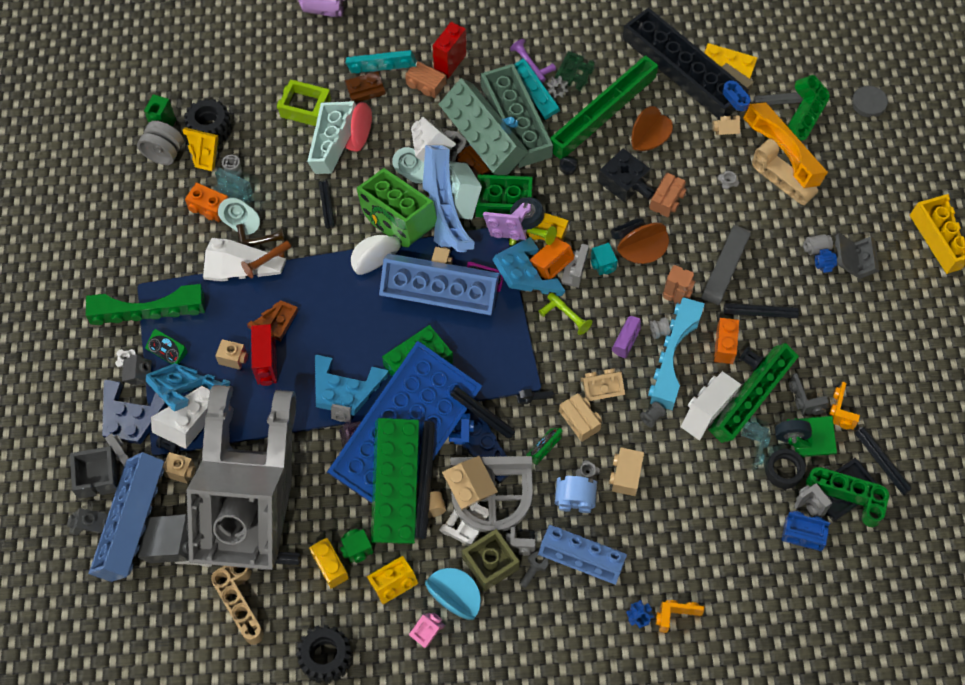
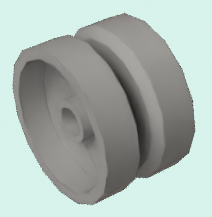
(160, 143)

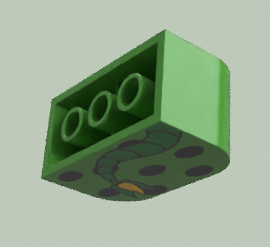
(396, 207)

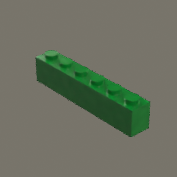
(753, 393)

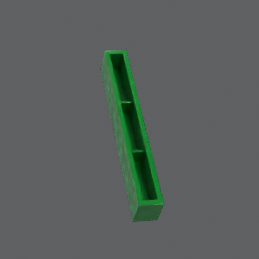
(603, 107)

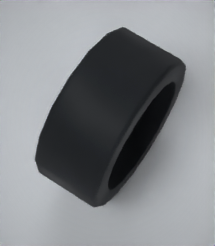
(792, 456)

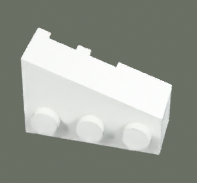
(709, 404)
(184, 424)

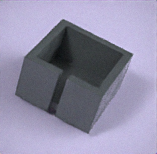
(94, 472)

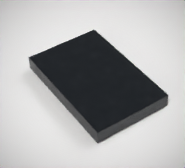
(842, 507)

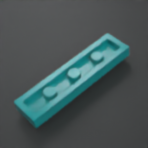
(381, 61)
(536, 90)

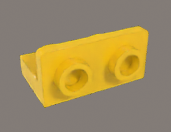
(392, 579)

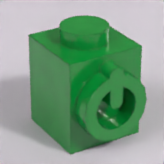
(355, 546)

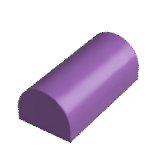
(627, 336)

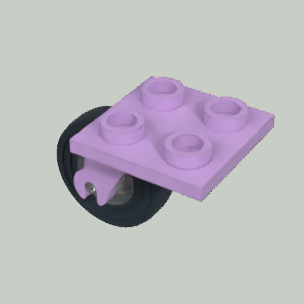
(524, 215)

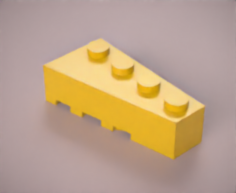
(941, 231)

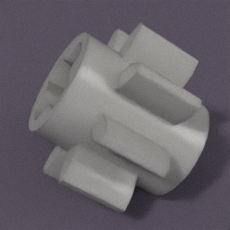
(559, 91)

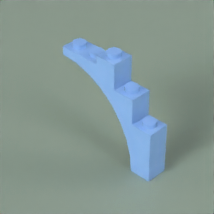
(437, 183)

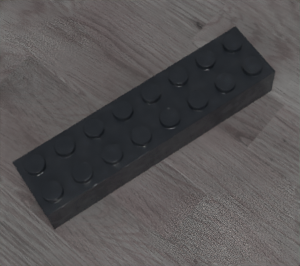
(681, 61)

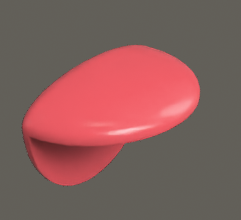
(360, 127)

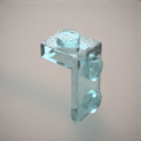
(758, 433)

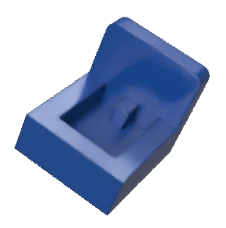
(466, 427)

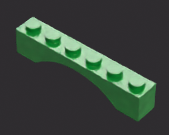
(184, 301)

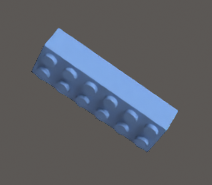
(439, 284)
(127, 517)

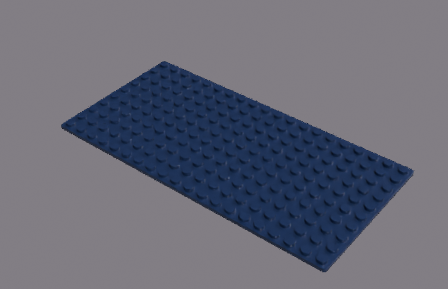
(342, 320)

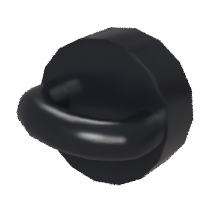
(568, 165)

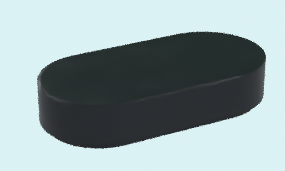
(622, 230)

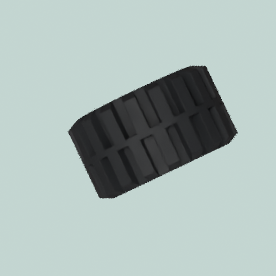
(206, 111)
(321, 637)

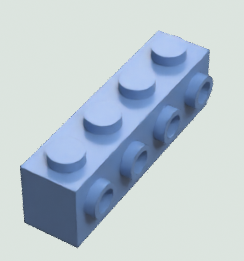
(582, 554)

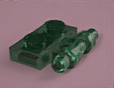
(571, 65)

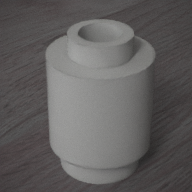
(814, 244)

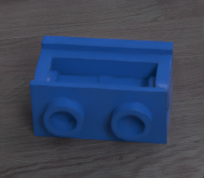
(805, 531)

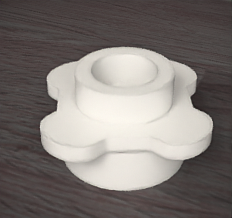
(122, 354)

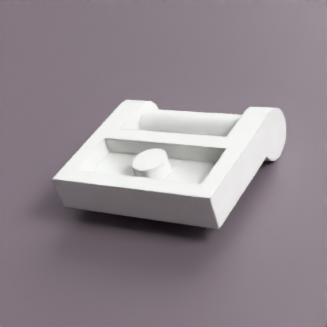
(465, 533)

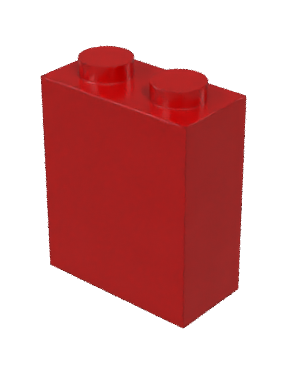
(449, 49)
(264, 354)

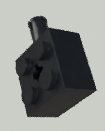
(625, 176)

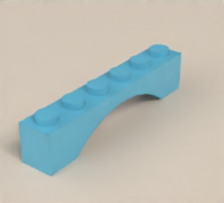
(667, 386)

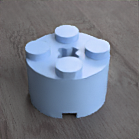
(575, 493)

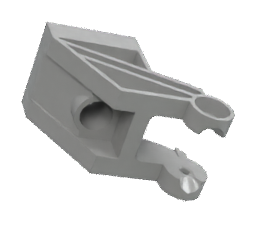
(240, 495)

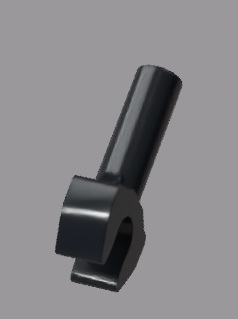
(526, 396)

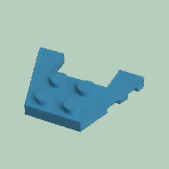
(519, 271)
(177, 379)
(342, 390)

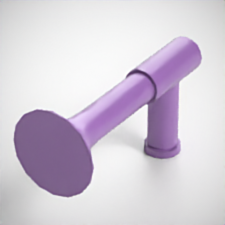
(518, 46)

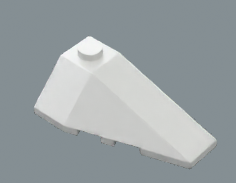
(225, 256)

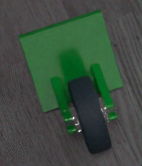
(808, 435)

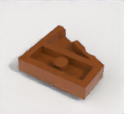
(279, 317)

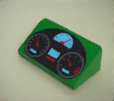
(166, 347)
(545, 445)

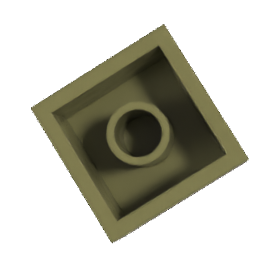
(490, 559)

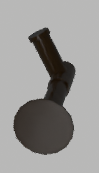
(278, 236)

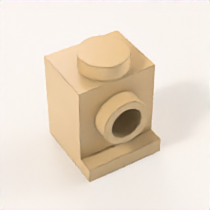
(726, 125)
(442, 255)

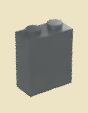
(165, 539)

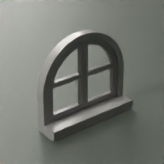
(500, 466)

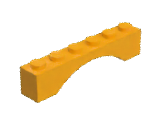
(805, 166)

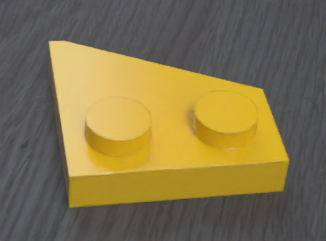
(202, 147)

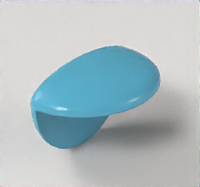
(455, 592)

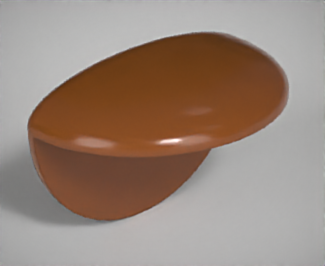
(650, 129)
(644, 243)

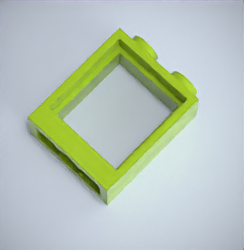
(300, 115)

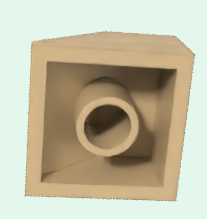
(469, 482)

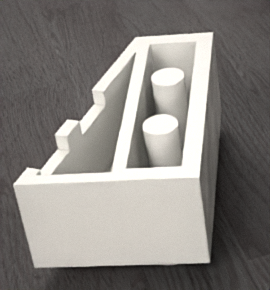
(428, 134)

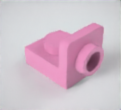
(426, 629)

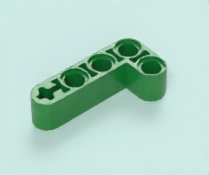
(815, 98)
(847, 492)

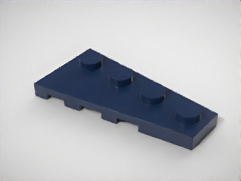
(482, 441)

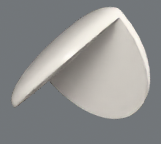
(371, 251)

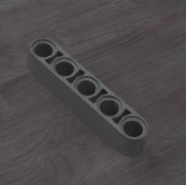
(726, 265)

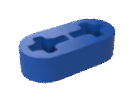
(736, 95)

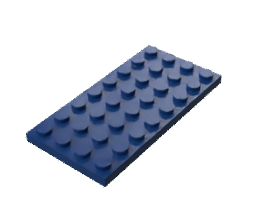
(415, 392)

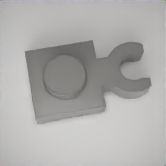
(116, 443)

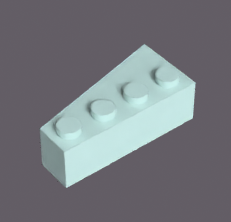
(330, 135)

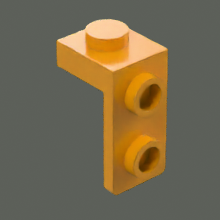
(840, 417)
(673, 606)

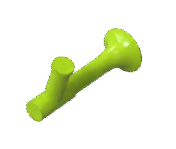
(549, 235)
(555, 301)

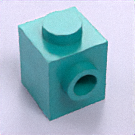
(603, 259)

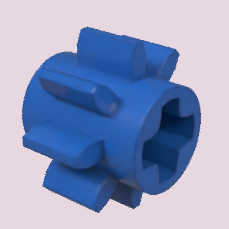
(825, 260)
(640, 614)

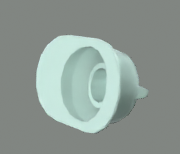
(408, 165)
(235, 212)

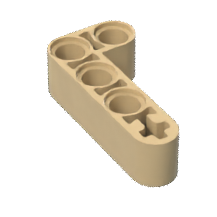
(780, 173)
(239, 605)

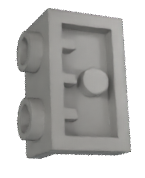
(574, 270)
(815, 499)

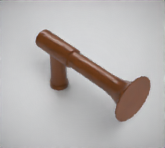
(279, 251)

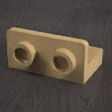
(603, 385)

